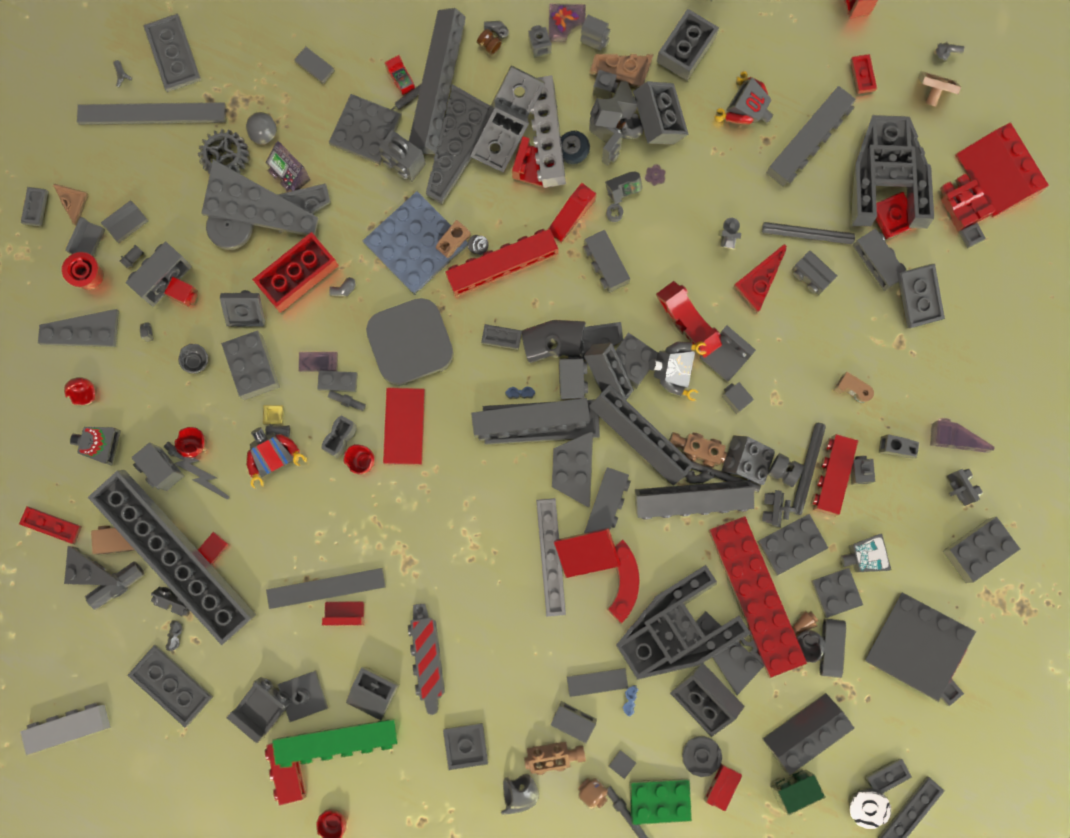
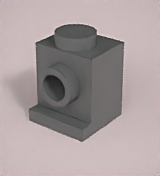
(539, 46)

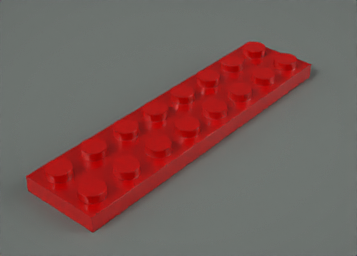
(757, 597)

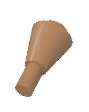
(805, 622)

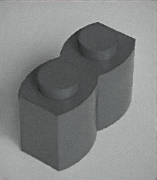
(595, 33)
(336, 441)

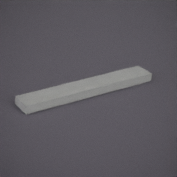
(550, 560)

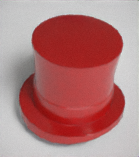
(82, 271)

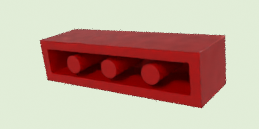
(835, 475)

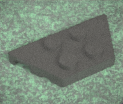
(573, 468)

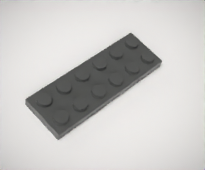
(552, 435)

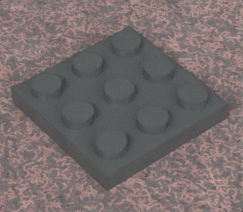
(364, 128)

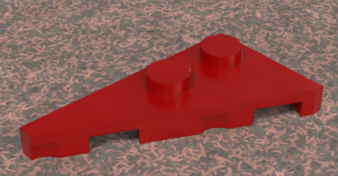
(757, 282)

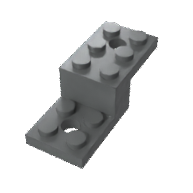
(507, 119)

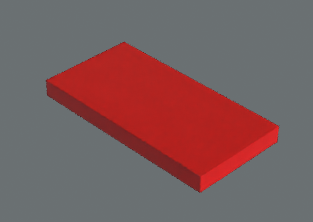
(404, 426)

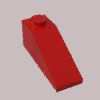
(572, 212)

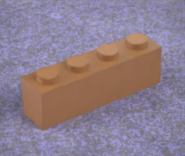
(108, 540)

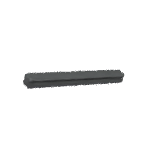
(808, 233)
(809, 466)

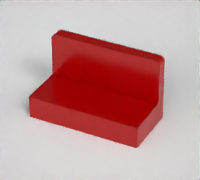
(343, 613)
(722, 787)

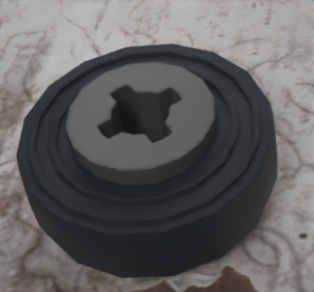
(576, 153)

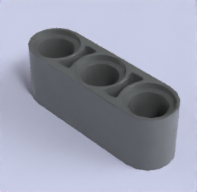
(833, 658)

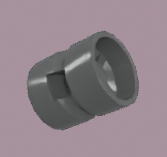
(786, 470)

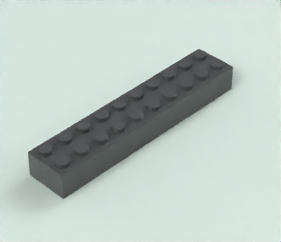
(171, 556)

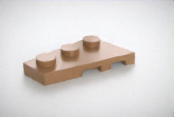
(627, 68)

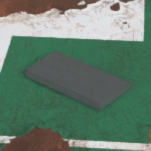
(172, 52)
(170, 686)

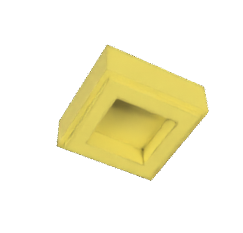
(273, 414)

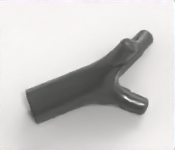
(120, 73)

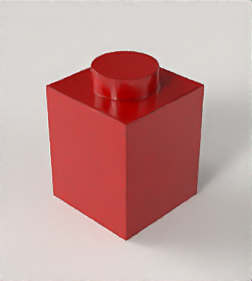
(181, 292)

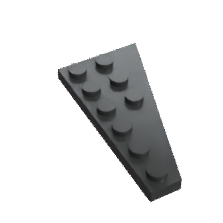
(458, 135)
(244, 201)

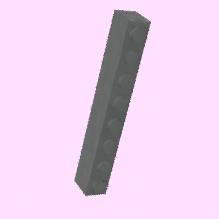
(437, 80)

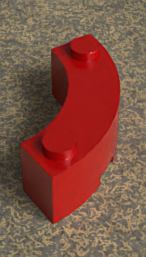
(687, 319)
(628, 583)

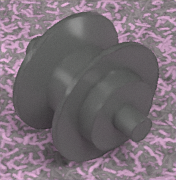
(478, 244)

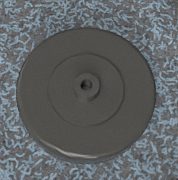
(228, 234)

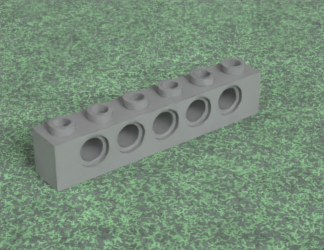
(556, 174)

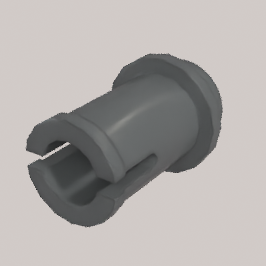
(131, 256)
(284, 430)

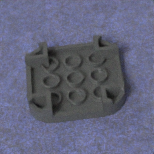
(409, 341)

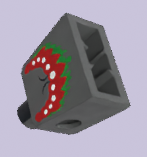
(97, 443)

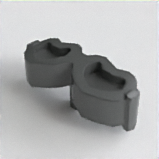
(173, 641)

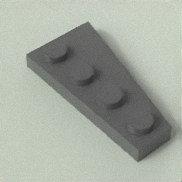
(735, 662)

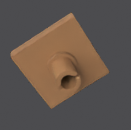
(938, 84)

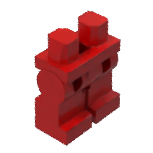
(966, 195)

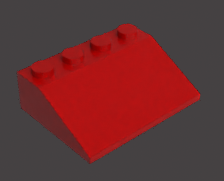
(1002, 169)

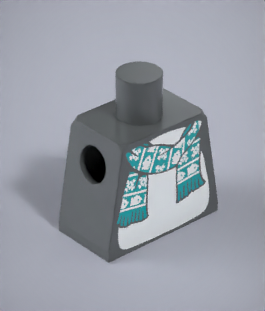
(868, 555)

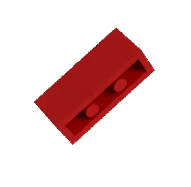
(287, 780)

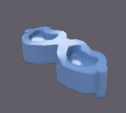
(526, 392)
(631, 696)

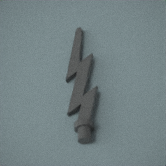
(204, 476)

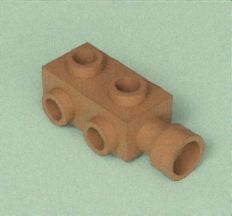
(703, 452)
(550, 756)

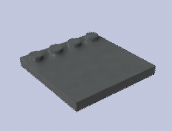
(920, 646)

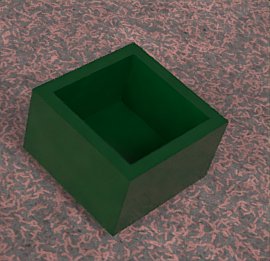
(797, 791)

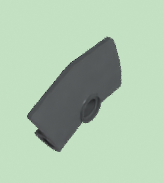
(540, 339)

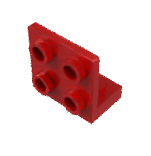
(525, 164)

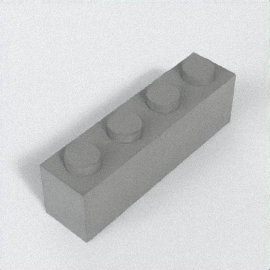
(64, 729)

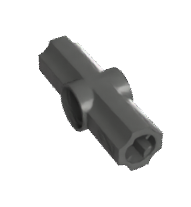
(104, 593)

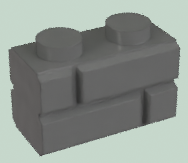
(813, 273)

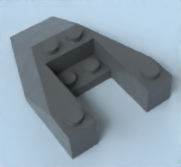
(892, 158)
(668, 636)

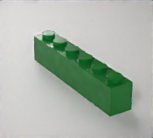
(334, 742)

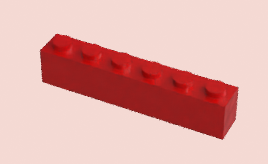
(502, 261)

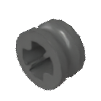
(616, 218)

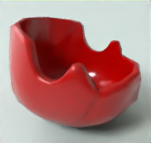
(80, 391)
(190, 442)
(359, 459)
(331, 824)

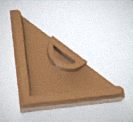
(72, 201)

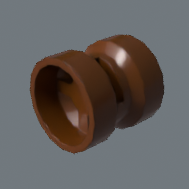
(488, 41)

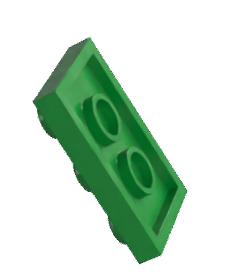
(660, 801)

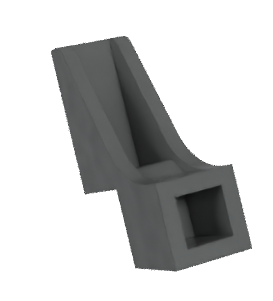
(610, 111)

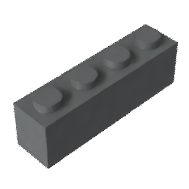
(608, 500)

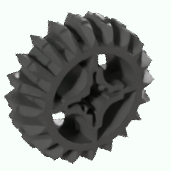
(224, 139)

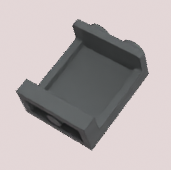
(259, 709)

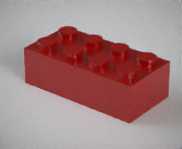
(295, 272)

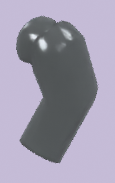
(498, 27)
(345, 289)

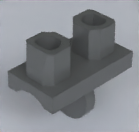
(730, 232)
(963, 488)
(776, 516)

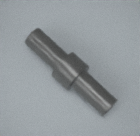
(346, 400)

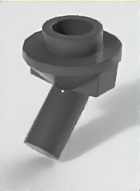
(944, 49)

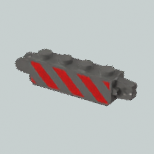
(427, 658)

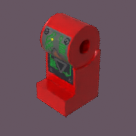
(399, 75)

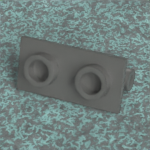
(164, 597)

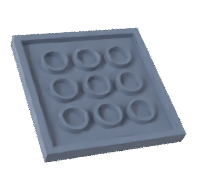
(409, 242)

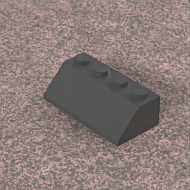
(808, 733)

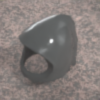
(516, 799)

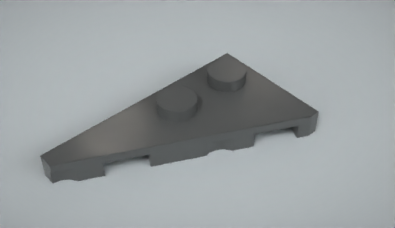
(84, 571)

